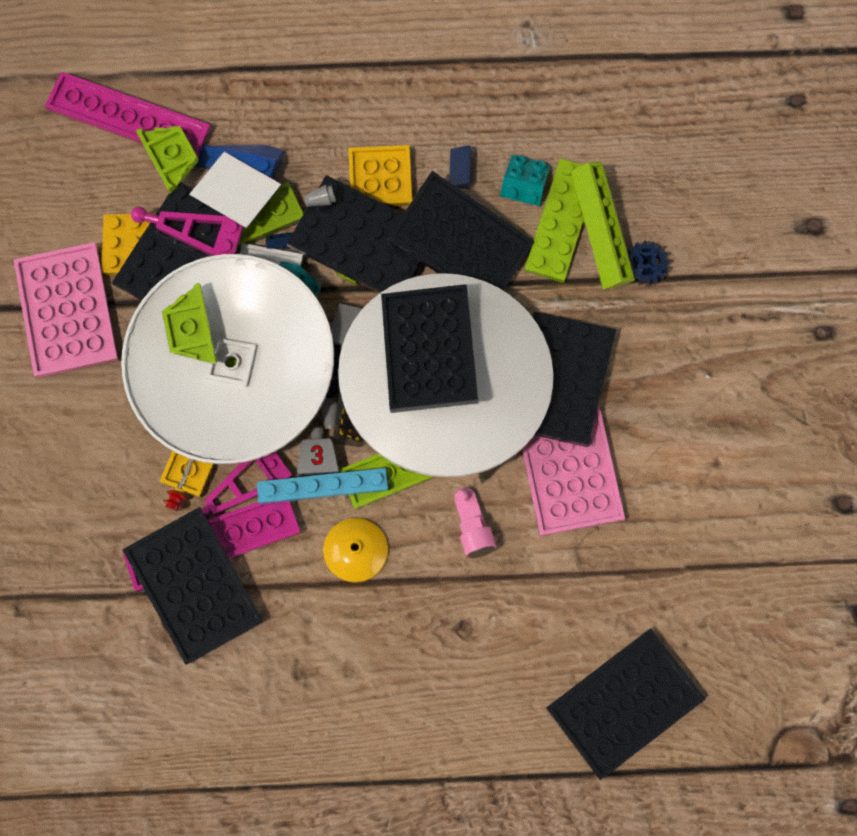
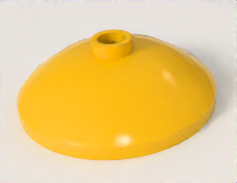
(359, 564)

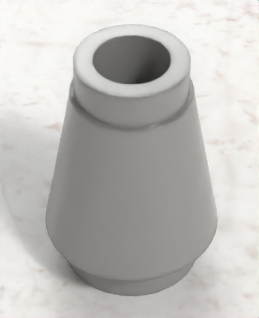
(320, 196)
(328, 412)

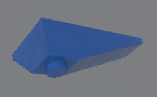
(260, 157)

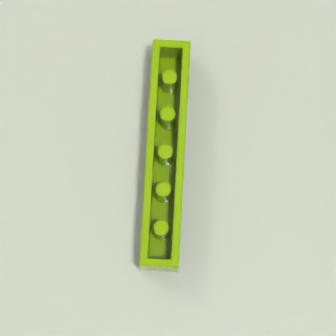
(602, 225)

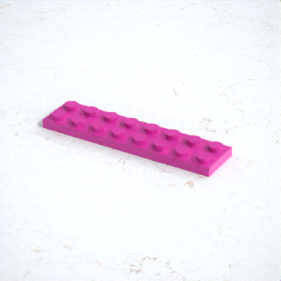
(118, 111)
(247, 530)

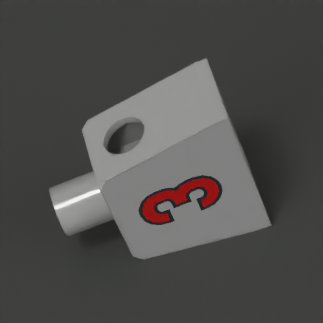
(317, 455)

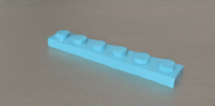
(322, 486)

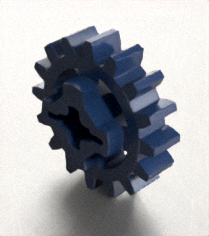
(649, 254)

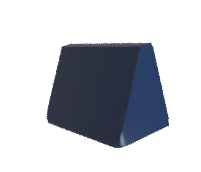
(460, 167)

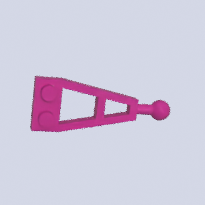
(227, 238)
(270, 465)

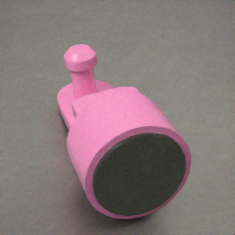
(475, 537)

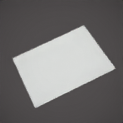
(235, 189)

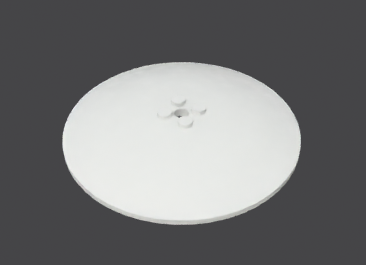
(280, 371)
(461, 440)

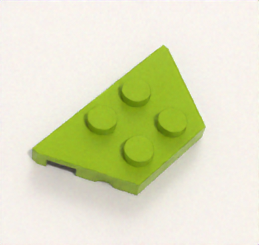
(169, 153)
(189, 327)

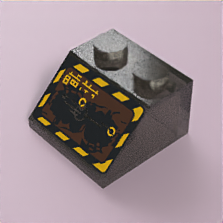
(344, 430)

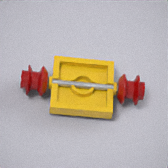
(184, 476)

